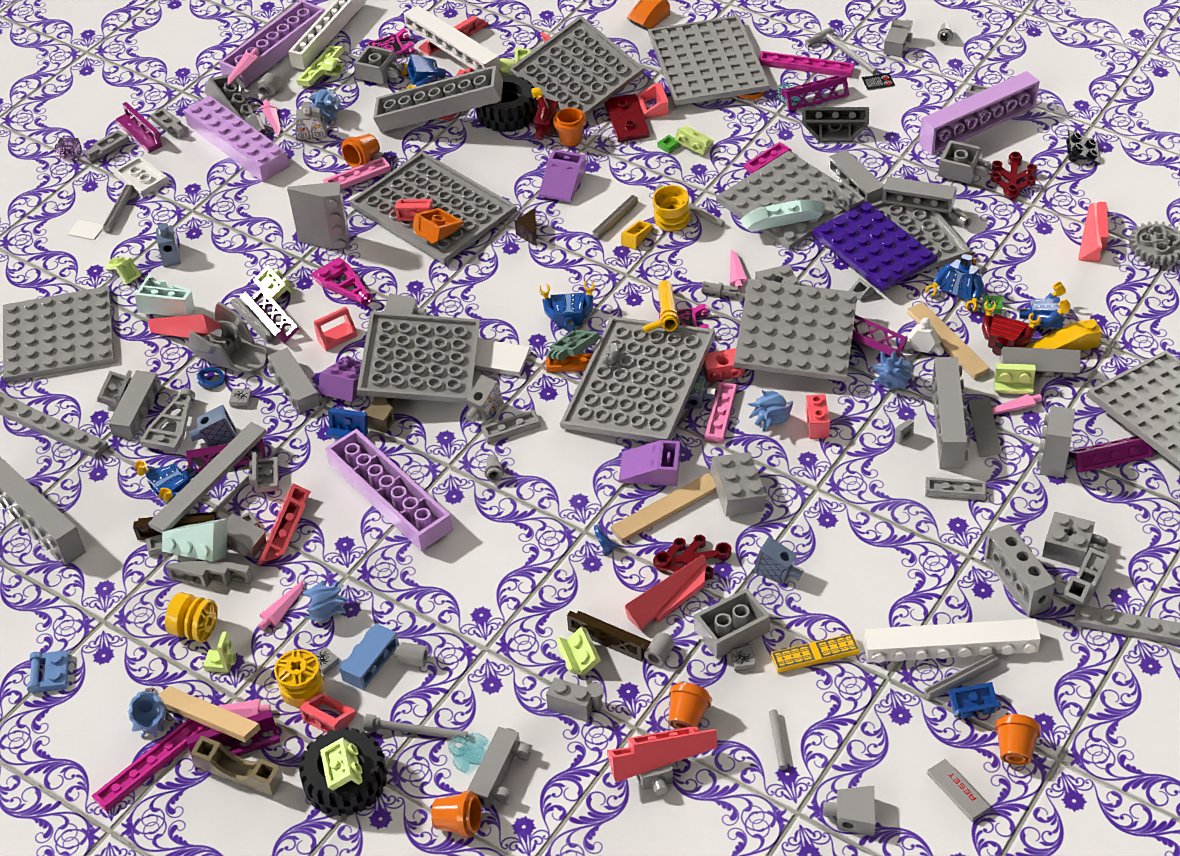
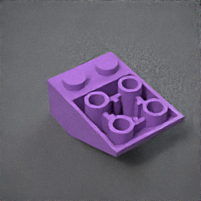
(562, 175)
(341, 379)
(651, 464)

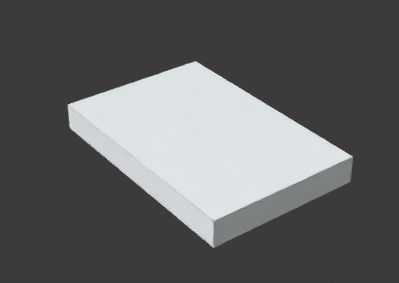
(141, 175)
(501, 357)

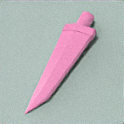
(245, 62)
(270, 113)
(737, 274)
(1016, 404)
(276, 611)
(247, 708)

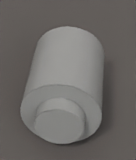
(659, 649)
(412, 654)

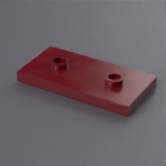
(627, 118)

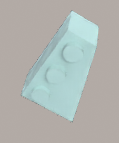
(163, 299)
(198, 541)

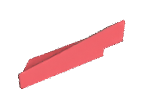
(466, 27)
(1095, 233)
(183, 325)
(284, 524)
(667, 594)
(658, 750)

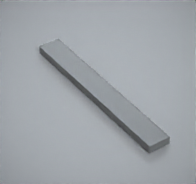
(208, 478)

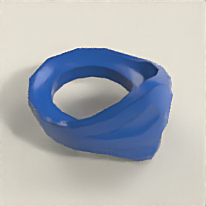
(205, 382)
(604, 541)

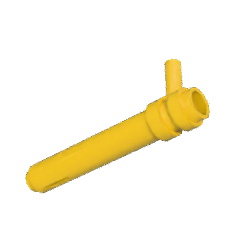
(668, 317)

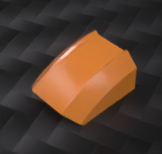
(649, 12)
(435, 224)

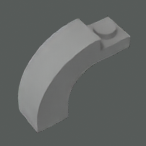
(1084, 584)

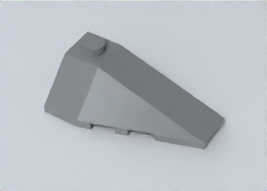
(230, 96)

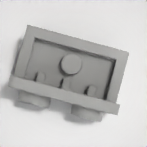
(844, 195)
(114, 388)
(264, 474)

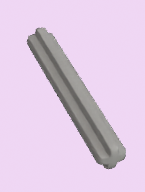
(118, 208)
(615, 216)
(252, 320)
(961, 677)

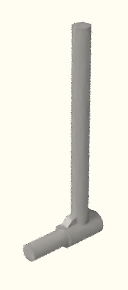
(827, 34)

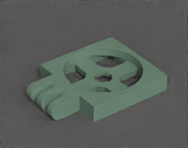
(562, 347)

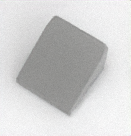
(863, 288)

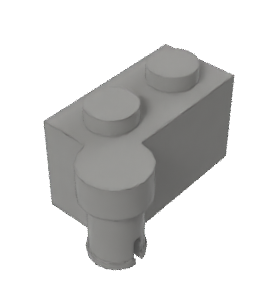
(898, 37)
(244, 536)
(574, 699)

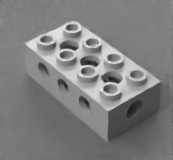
(1019, 570)

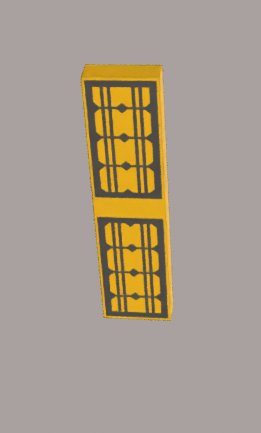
(815, 653)

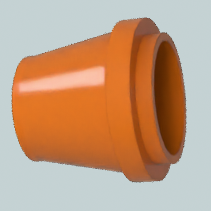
(569, 125)
(359, 149)
(687, 705)
(1017, 738)
(457, 814)

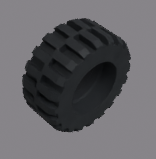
(515, 108)
(349, 796)

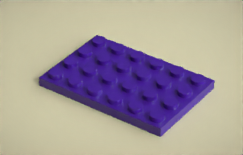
(874, 246)

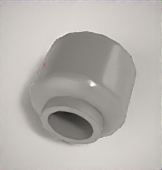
(269, 84)

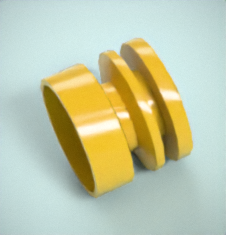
(671, 208)
(191, 617)
(298, 677)

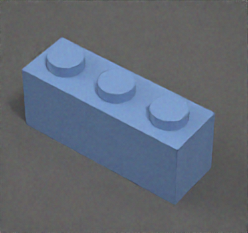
(369, 656)

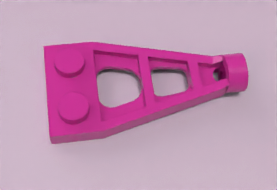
(333, 270)

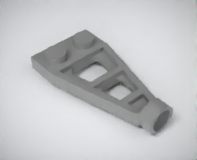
(168, 440)

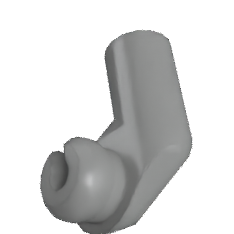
(614, 353)

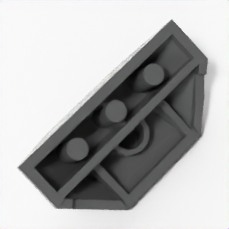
(835, 123)

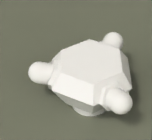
(924, 339)

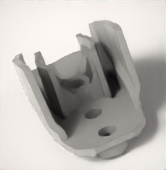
(229, 345)

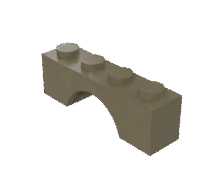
(380, 414)
(215, 758)

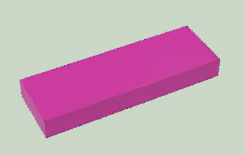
(766, 157)

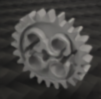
(1157, 247)

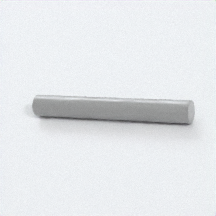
(778, 741)

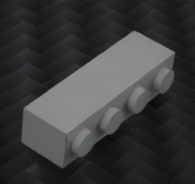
(851, 171)
(919, 194)
(1045, 360)
(292, 380)
(134, 404)

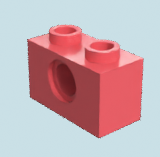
(720, 364)
(817, 416)

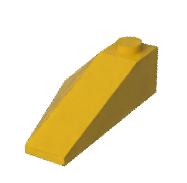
(1073, 336)

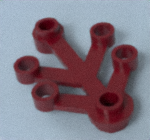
(1011, 190)
(666, 560)

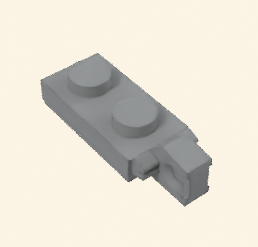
(168, 122)
(106, 145)

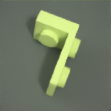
(125, 267)
(222, 658)

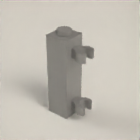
(495, 765)

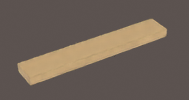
(950, 341)
(664, 508)
(209, 714)

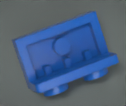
(345, 421)
(973, 699)

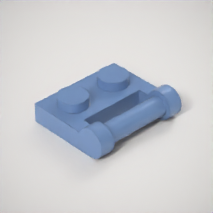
(55, 671)

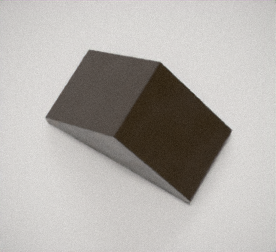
(527, 227)

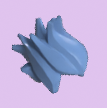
(327, 102)
(893, 372)
(771, 409)
(324, 601)
(147, 713)

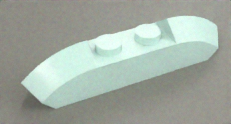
(782, 214)

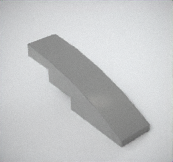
(203, 572)

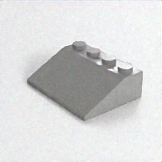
(320, 215)

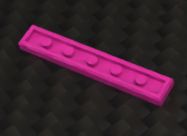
(806, 64)
(147, 765)

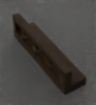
(143, 530)
(609, 635)

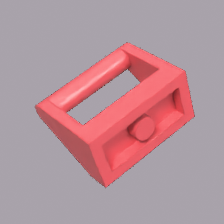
(659, 109)
(407, 208)
(338, 334)
(323, 721)

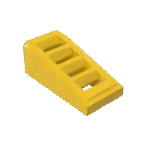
(634, 235)

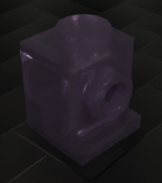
(68, 148)

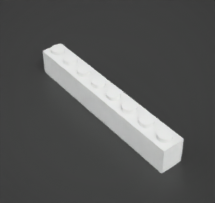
(322, 32)
(450, 39)
(951, 640)

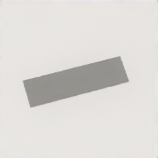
(984, 427)

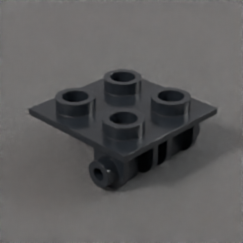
(1082, 146)

